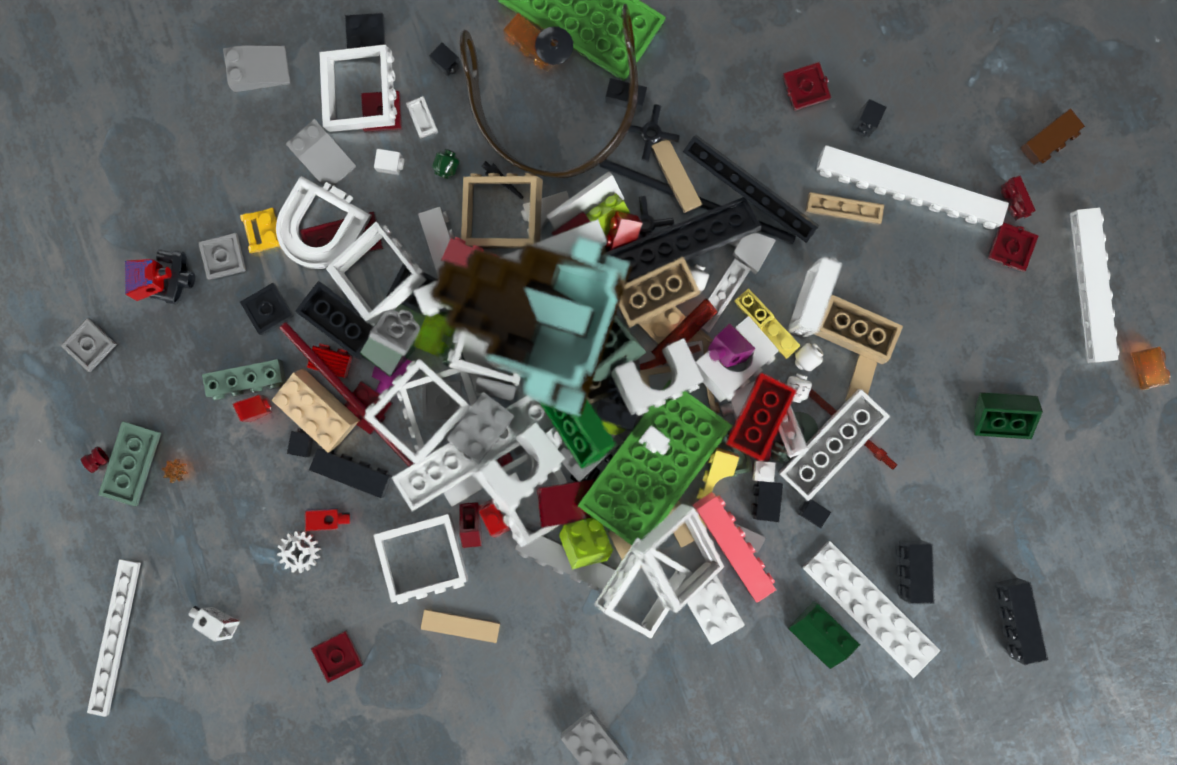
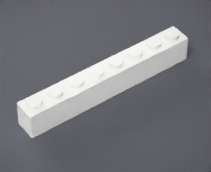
(1094, 285)

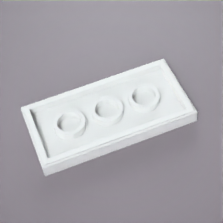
(585, 200)

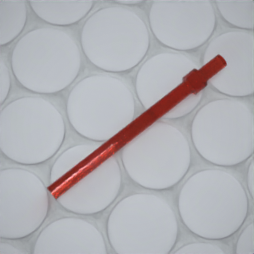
(879, 453)

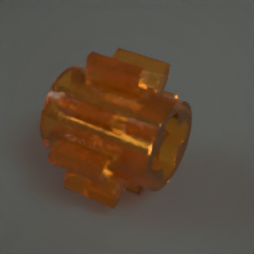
(168, 470)

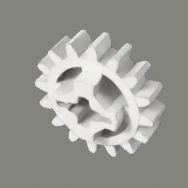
(299, 559)

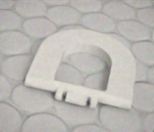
(294, 210)

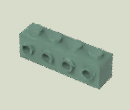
(244, 378)

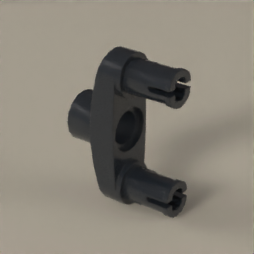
(180, 276)

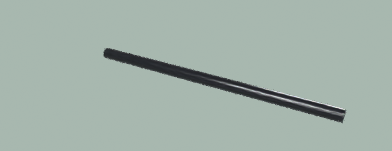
(706, 204)

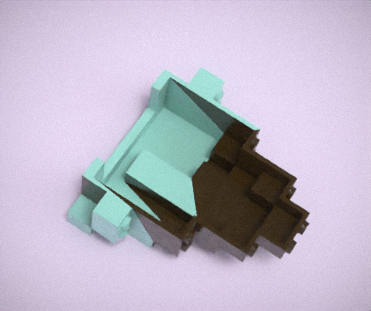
(538, 314)

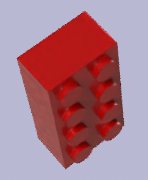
(761, 416)

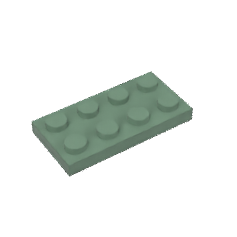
(129, 463)

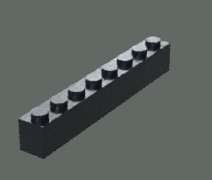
(750, 188)

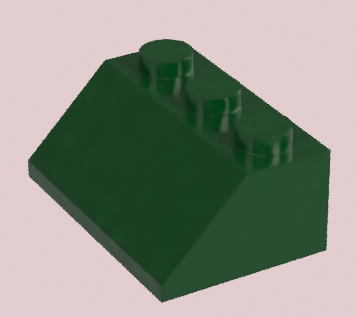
(1007, 415)
(823, 635)

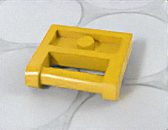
(266, 223)

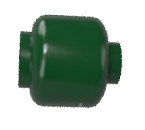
(445, 163)

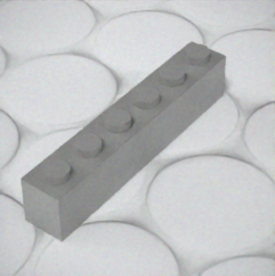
(552, 553)

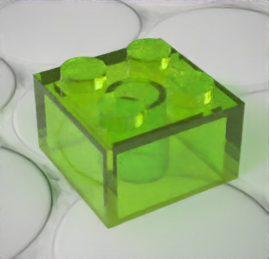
(433, 335)

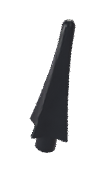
(494, 169)

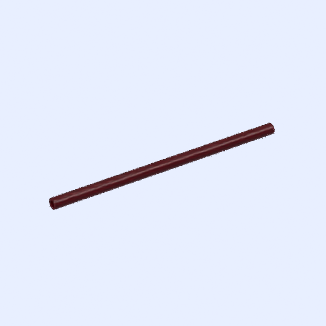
(338, 385)

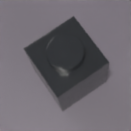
(445, 59)
(300, 443)
(814, 513)

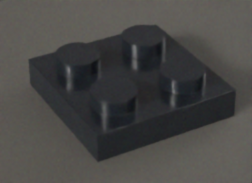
(365, 30)
(266, 308)

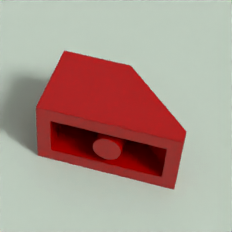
(252, 408)

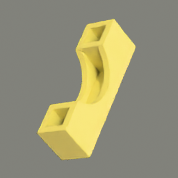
(721, 465)

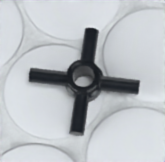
(649, 141)
(654, 223)

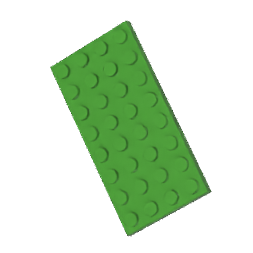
(595, 27)
(644, 486)

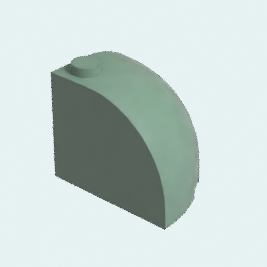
(619, 350)

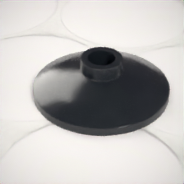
(554, 54)

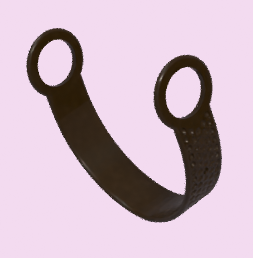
(478, 113)

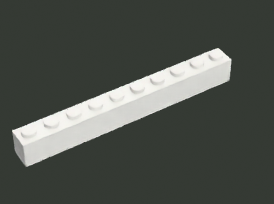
(911, 187)
(437, 237)
(560, 243)

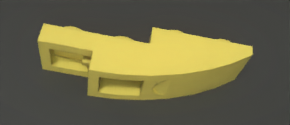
(765, 320)

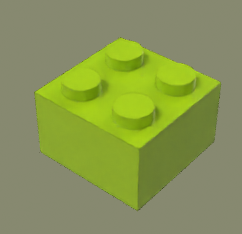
(585, 543)

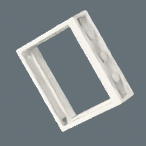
(328, 89)
(354, 253)
(814, 297)
(454, 356)
(398, 383)
(408, 411)
(511, 518)
(622, 578)
(438, 587)
(680, 597)

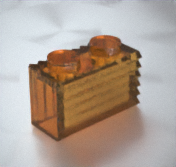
(1151, 368)

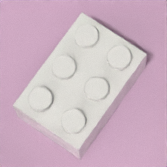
(715, 611)

